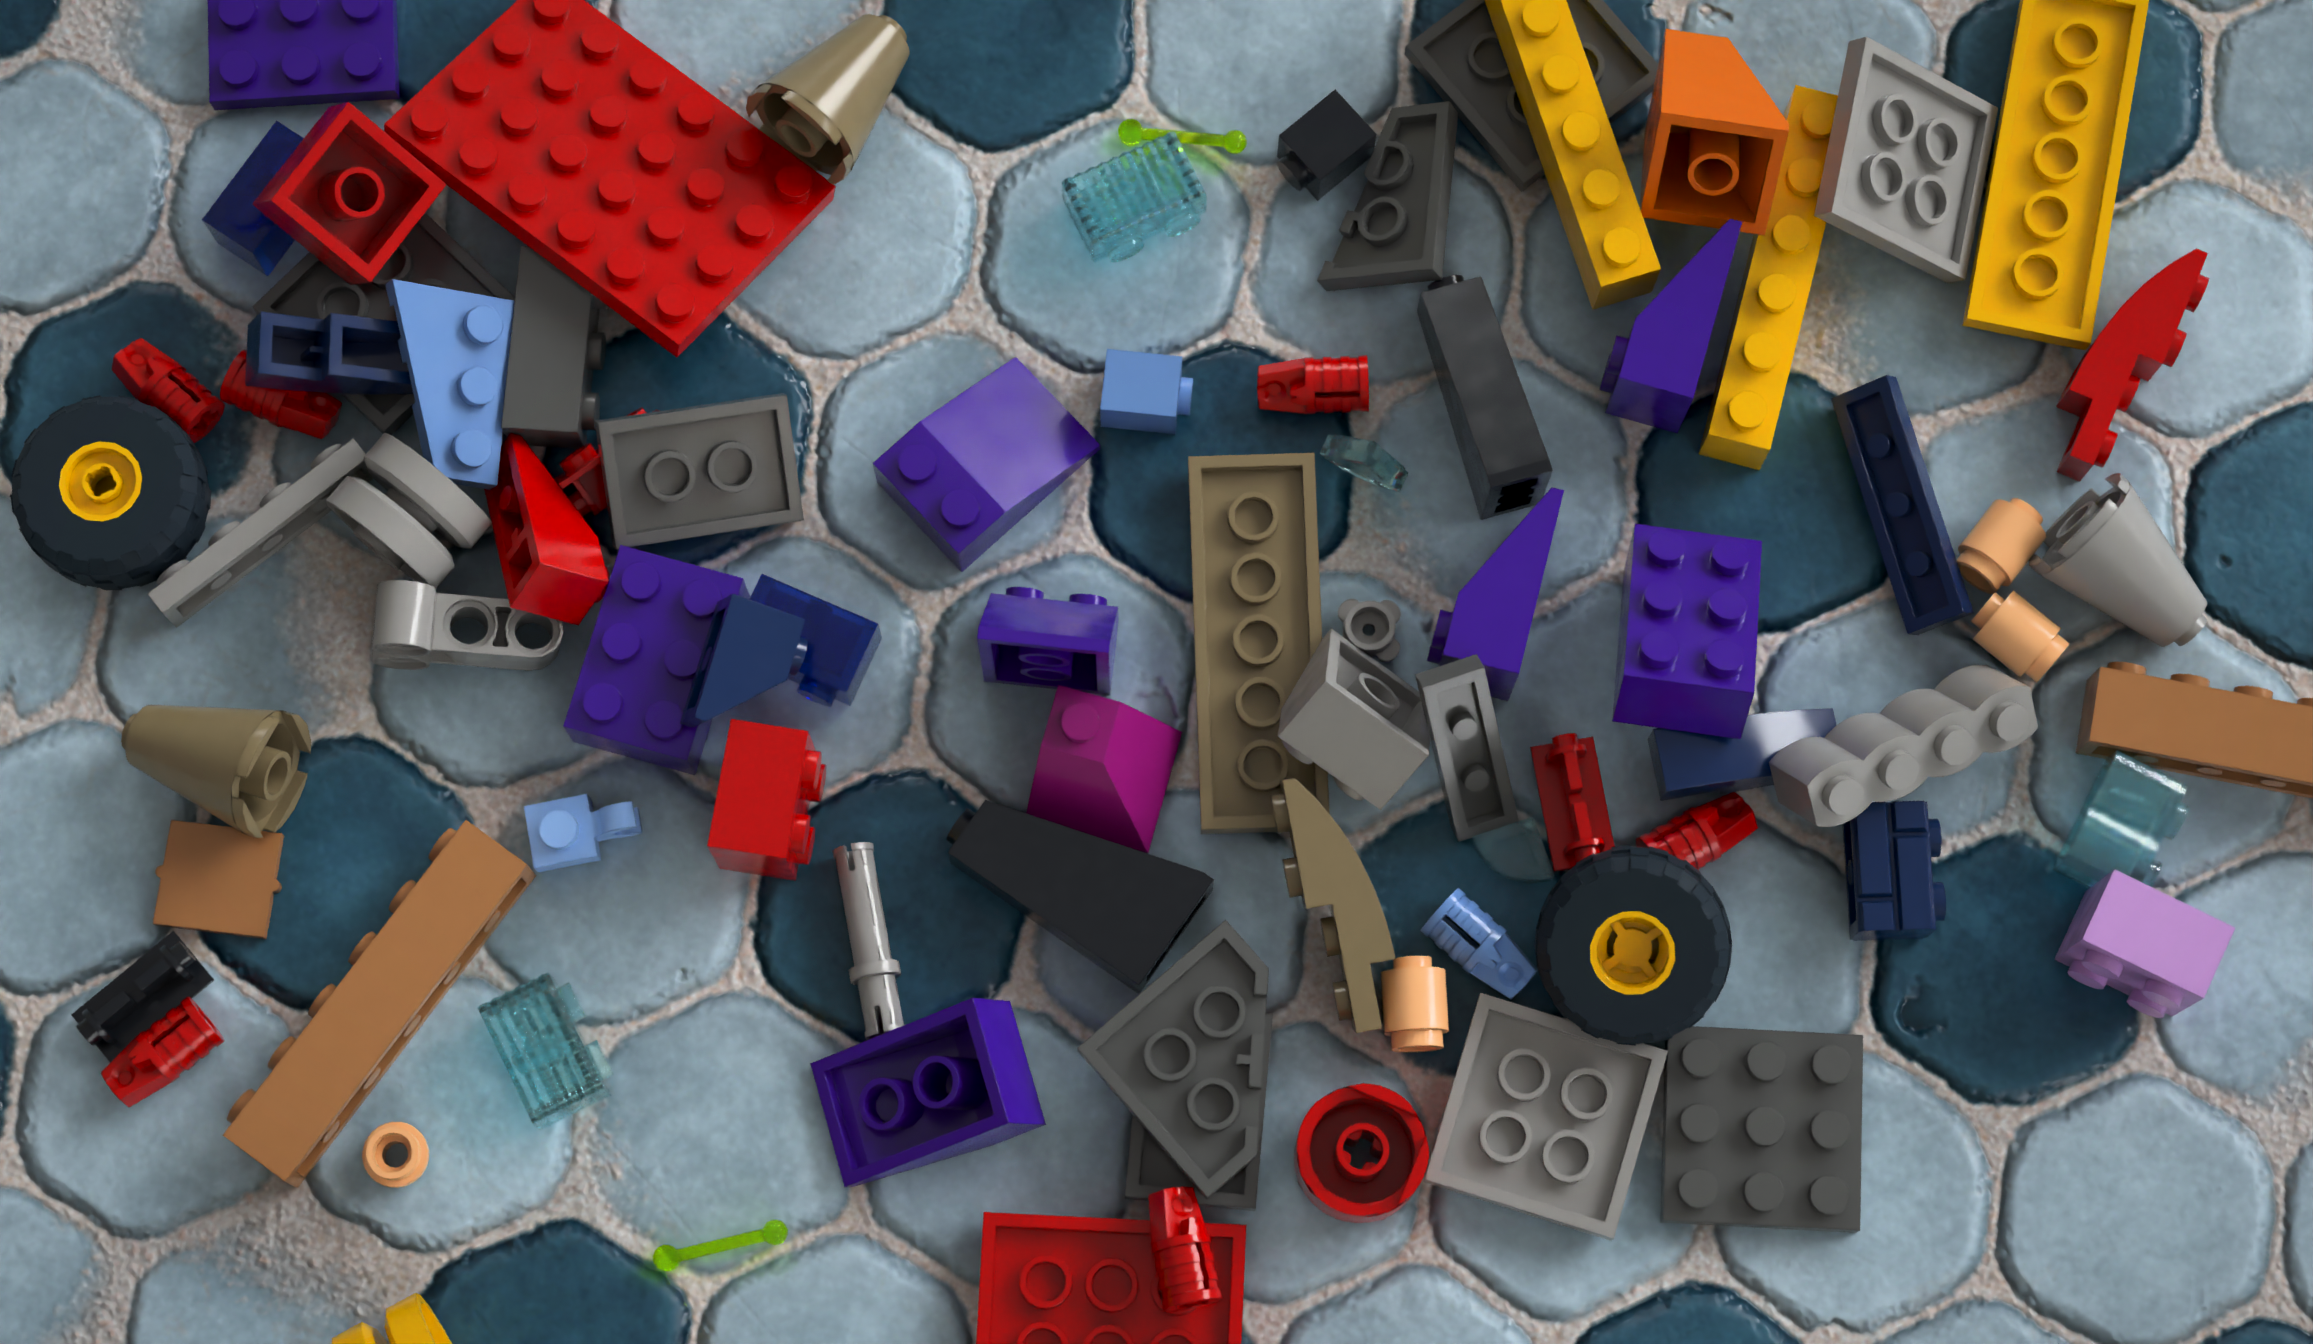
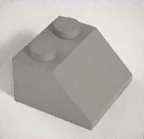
(1355, 722)

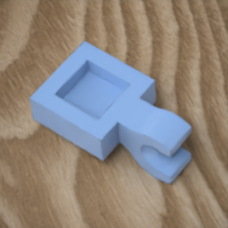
(569, 831)

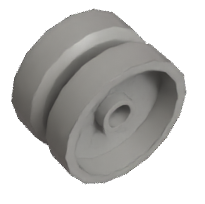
(416, 503)

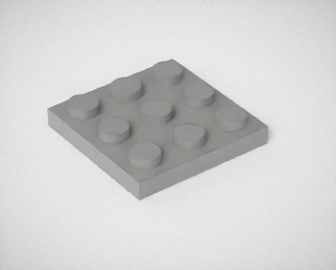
(1906, 160)
(1545, 1117)

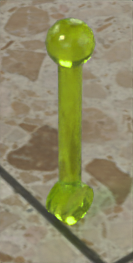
(1133, 133)
(668, 1257)

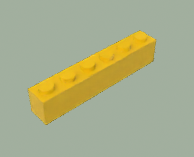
(1576, 148)
(1772, 294)

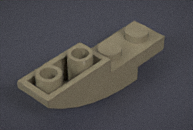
(1332, 874)

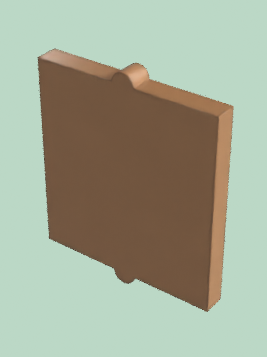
(218, 880)

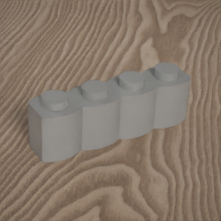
(1897, 749)

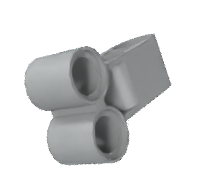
(416, 622)

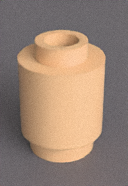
(2000, 544)
(2018, 635)
(1415, 1004)

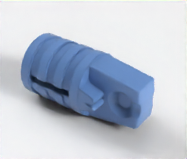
(1498, 957)

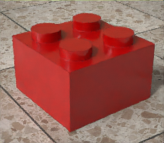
(349, 194)
(765, 800)

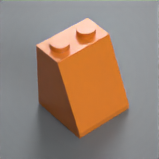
(1710, 137)

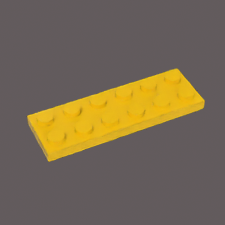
(2055, 169)

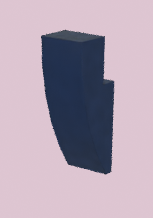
(325, 354)
(1709, 763)

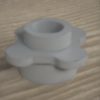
(1381, 616)

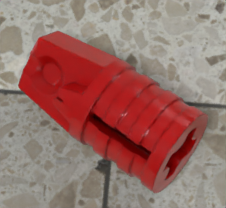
(166, 385)
(1314, 385)
(296, 410)
(1703, 831)
(162, 1053)
(1182, 1250)

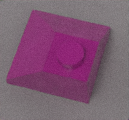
(1103, 768)

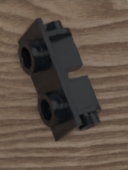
(141, 995)

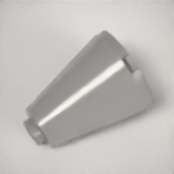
(2123, 565)

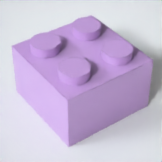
(2143, 945)

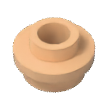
(377, 1146)

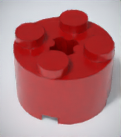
(1396, 1140)

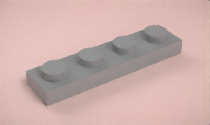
(245, 545)

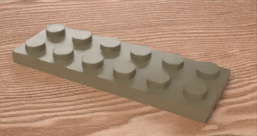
(1251, 628)

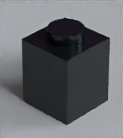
(1324, 146)

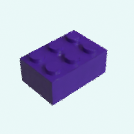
(1688, 631)
(646, 660)

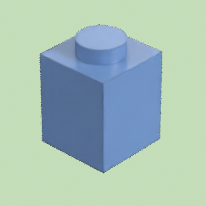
(1144, 391)

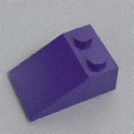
(1661, 360)
(984, 461)
(1499, 602)
(1048, 640)
(928, 1091)

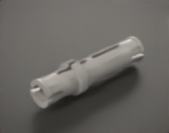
(873, 964)

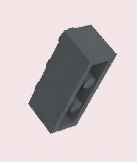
(552, 357)

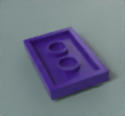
(301, 52)

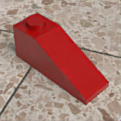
(542, 540)

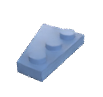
(458, 375)

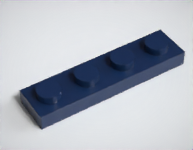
(1902, 505)

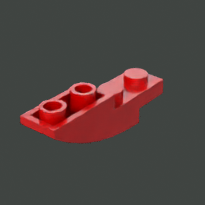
(2127, 350)

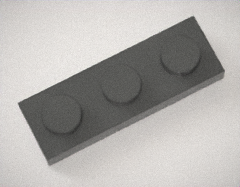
(1467, 747)

